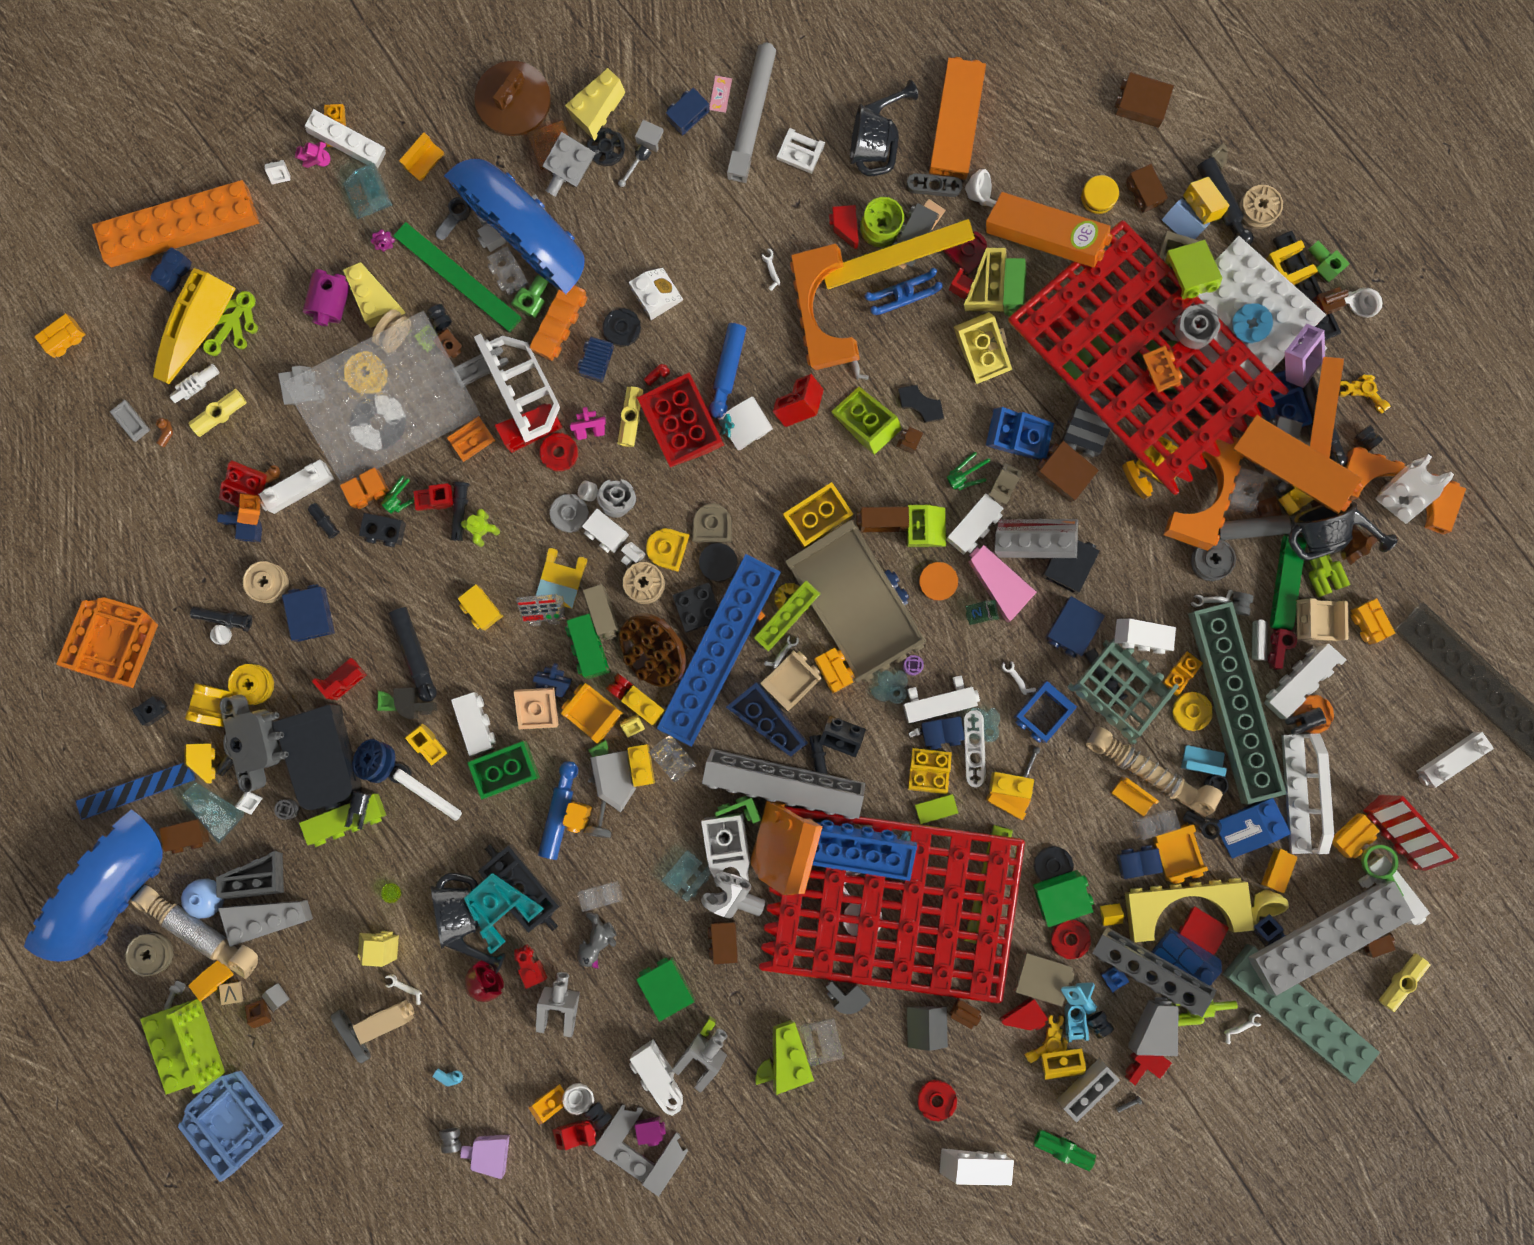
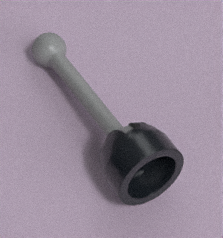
(641, 154)

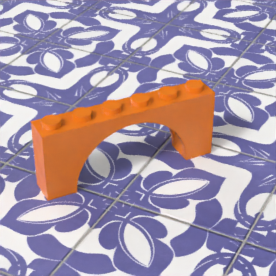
(810, 270)
(1440, 513)
(1203, 527)

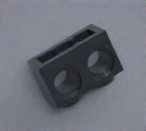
(383, 526)

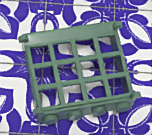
(1139, 670)

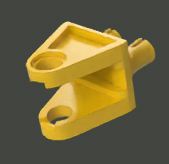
(1280, 255)
(206, 705)

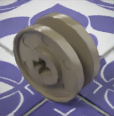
(138, 957)

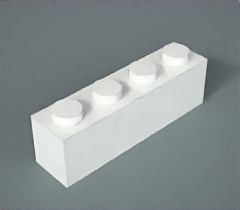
(344, 139)

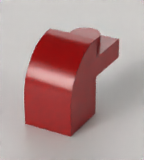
(435, 497)
(1155, 1064)
(574, 1134)

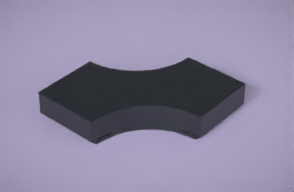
(913, 399)

